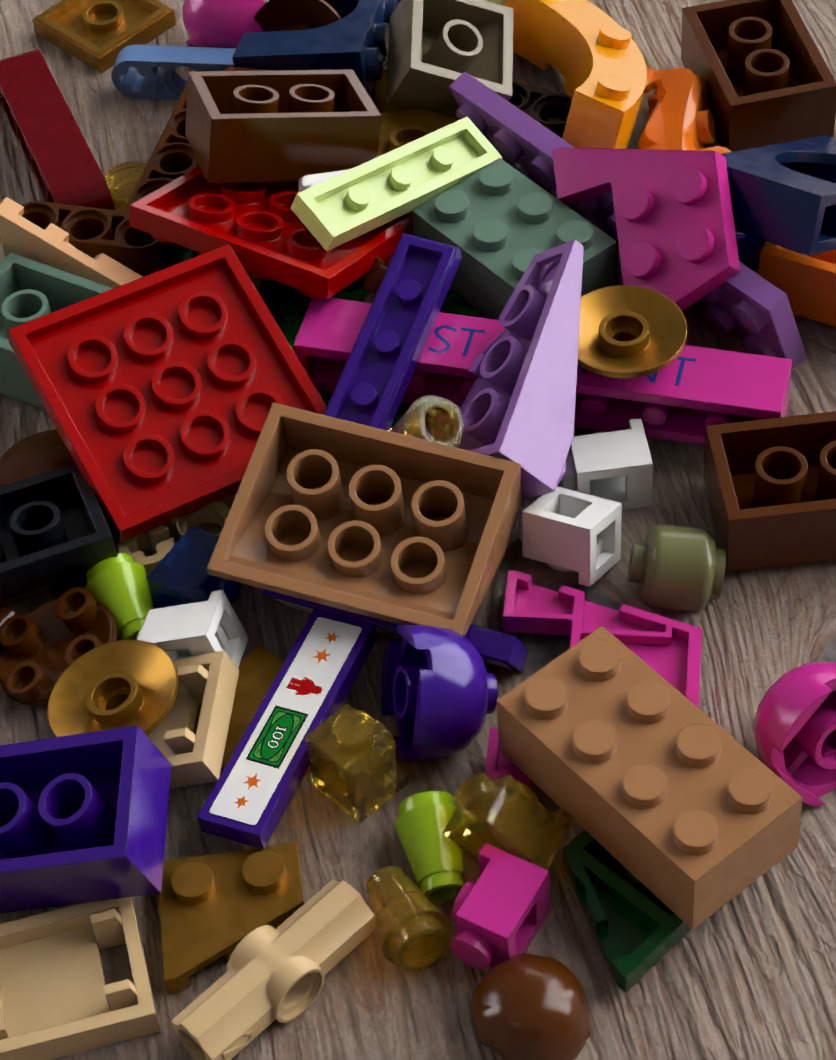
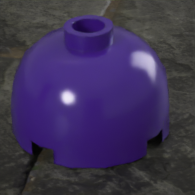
(436, 691)

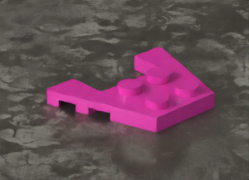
(668, 214)
(661, 642)

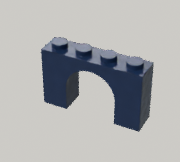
(352, 42)
(786, 193)

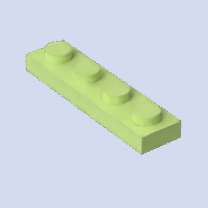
(392, 183)

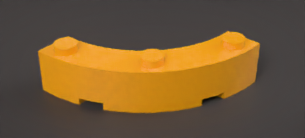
(595, 57)

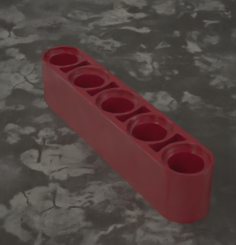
(50, 134)

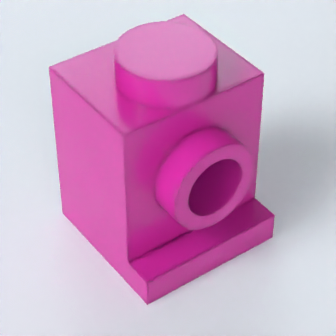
(500, 910)

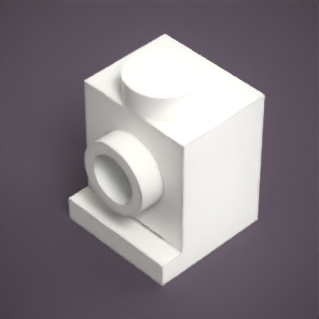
(612, 466)
(572, 533)
(196, 629)

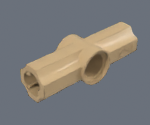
(275, 973)

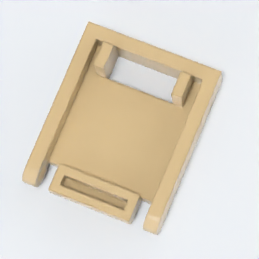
(198, 756)
(56, 983)

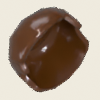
(531, 1009)

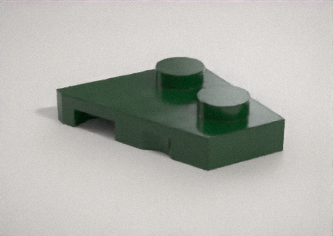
(623, 913)

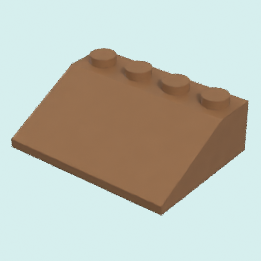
(369, 520)

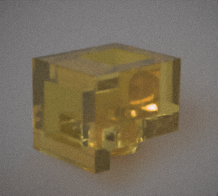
(364, 753)
(506, 817)

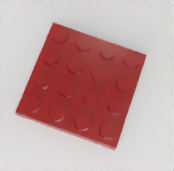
(261, 232)
(164, 386)

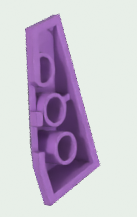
(529, 376)

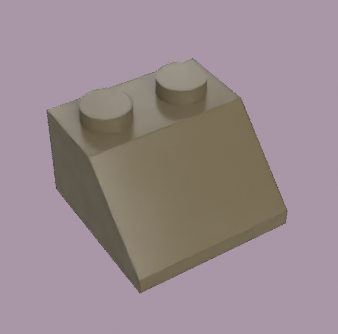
(438, 42)

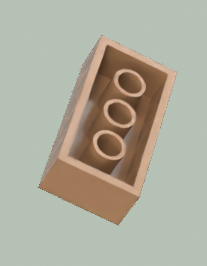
(649, 775)

